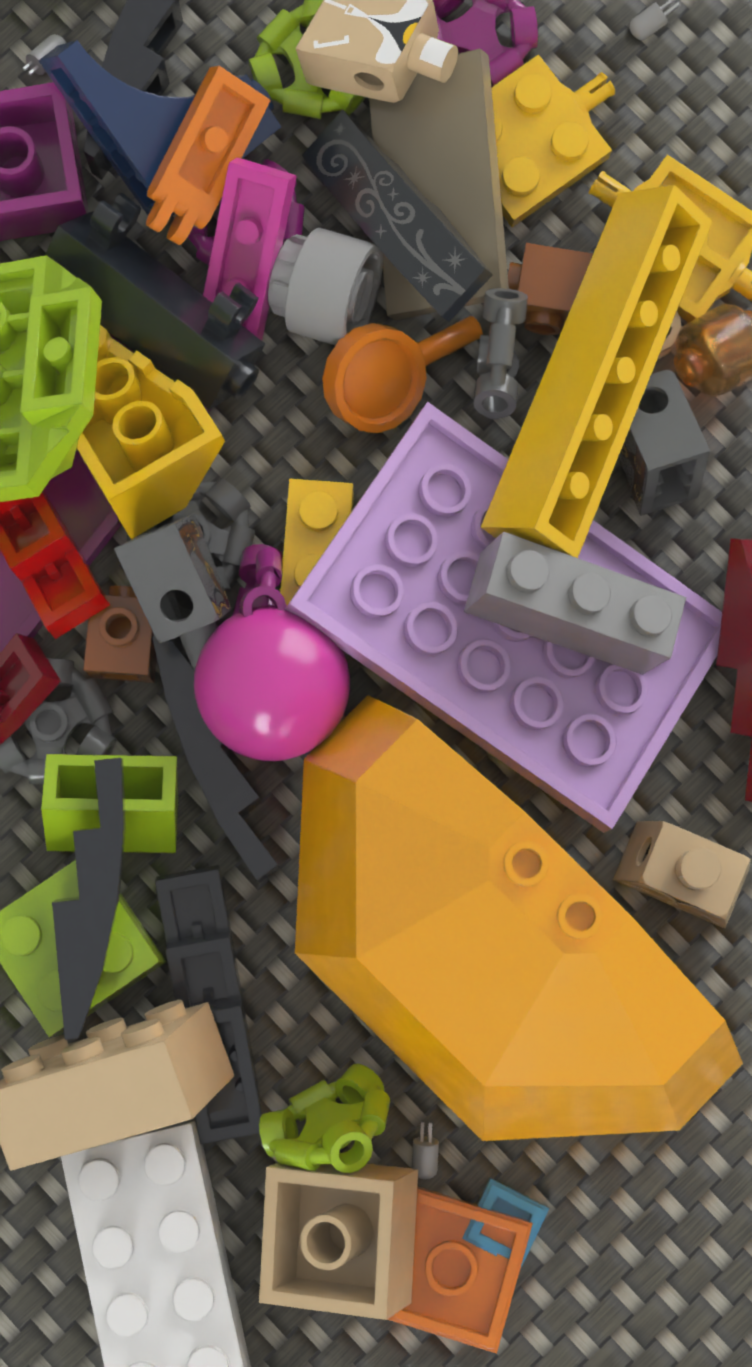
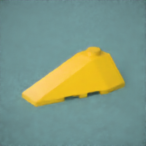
(145, 438)

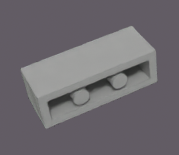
(575, 604)

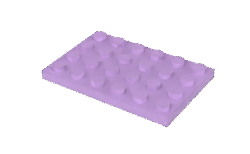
(396, 603)

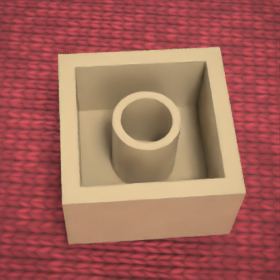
(339, 1239)

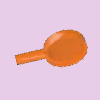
(380, 372)

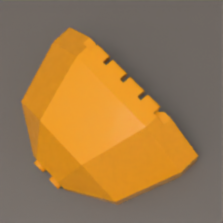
(489, 947)

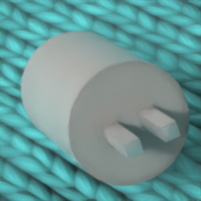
(39, 52)

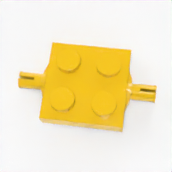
(544, 136)
(726, 246)

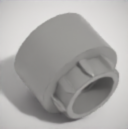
(325, 284)

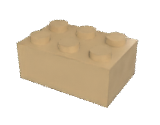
(111, 1083)

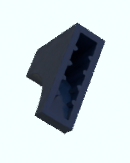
(127, 122)

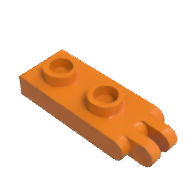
(198, 158)

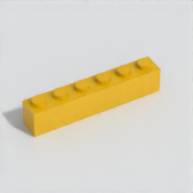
(599, 370)

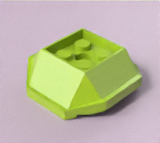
(44, 371)

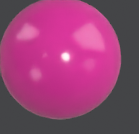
(271, 684)

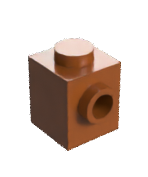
(551, 282)
(120, 640)

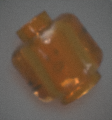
(716, 350)

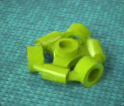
(300, 98)
(328, 1123)

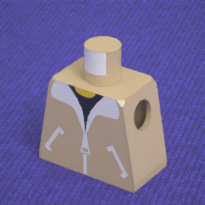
(374, 47)
(683, 870)

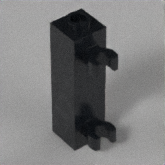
(158, 310)

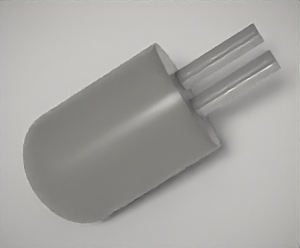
(651, 20)
(425, 1154)

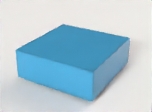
(508, 1201)

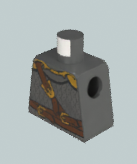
(664, 447)
(170, 561)

